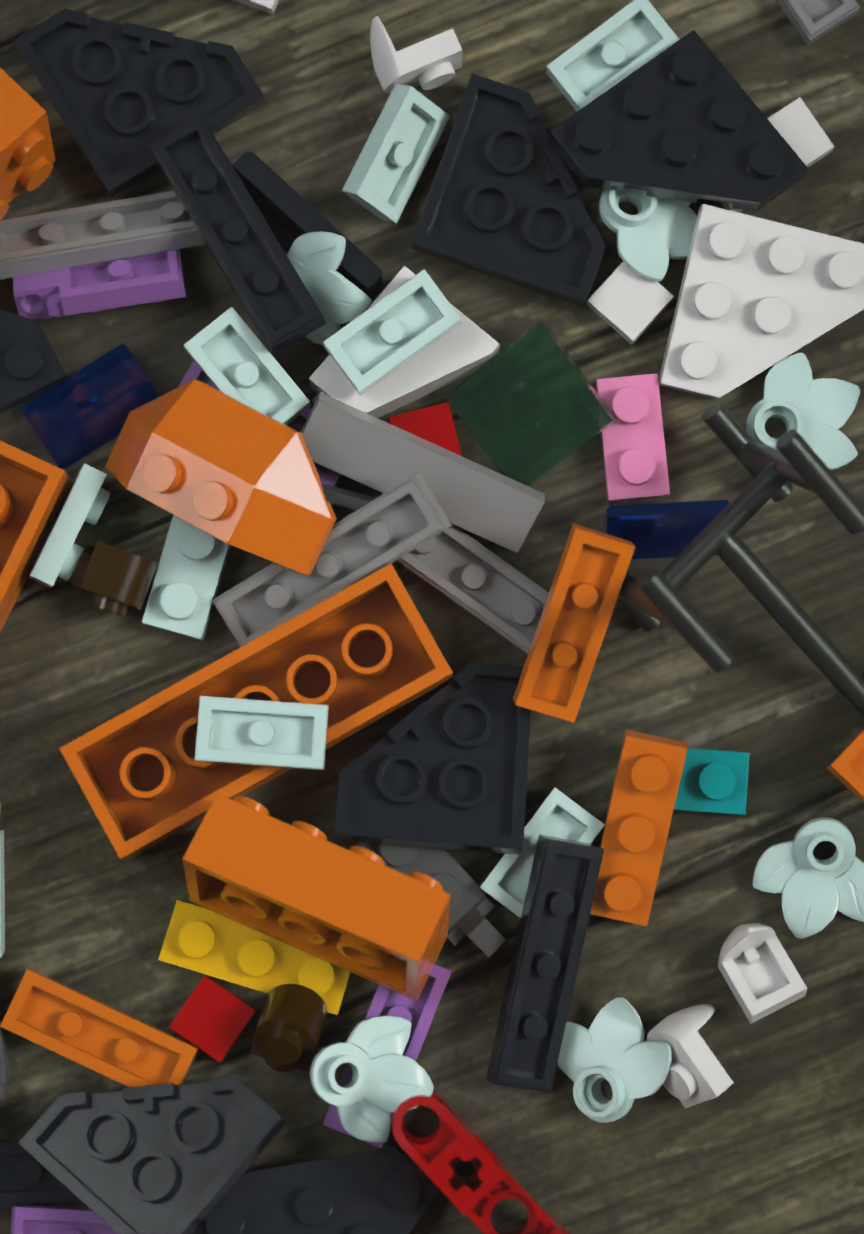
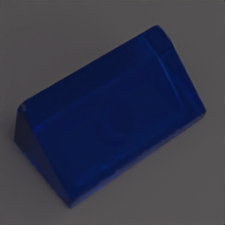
(89, 406)
(661, 528)

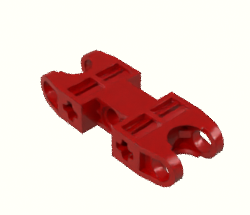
(490, 1180)

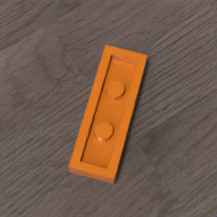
(573, 623)
(637, 826)
(96, 1034)

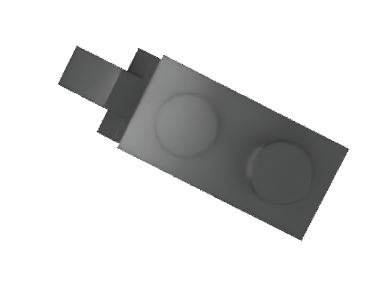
(467, 900)

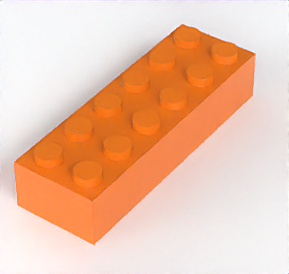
(354, 652)

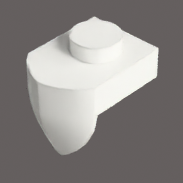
(423, 63)
(759, 971)
(694, 1069)

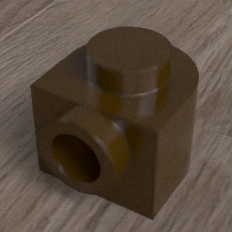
(114, 577)
(290, 1028)

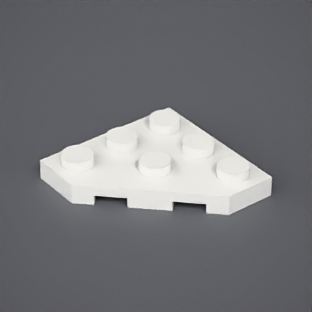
(754, 298)

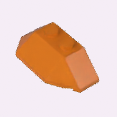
(226, 473)

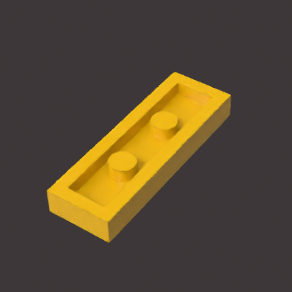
(246, 957)

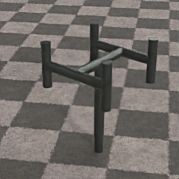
(656, 596)

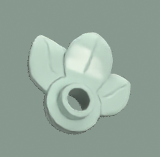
(652, 236)
(316, 261)
(809, 407)
(812, 886)
(614, 1052)
(379, 1078)

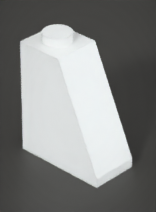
(439, 365)

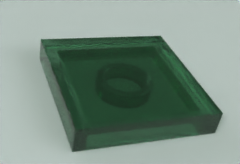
(530, 406)

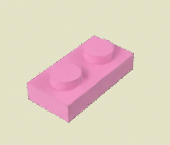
(635, 442)

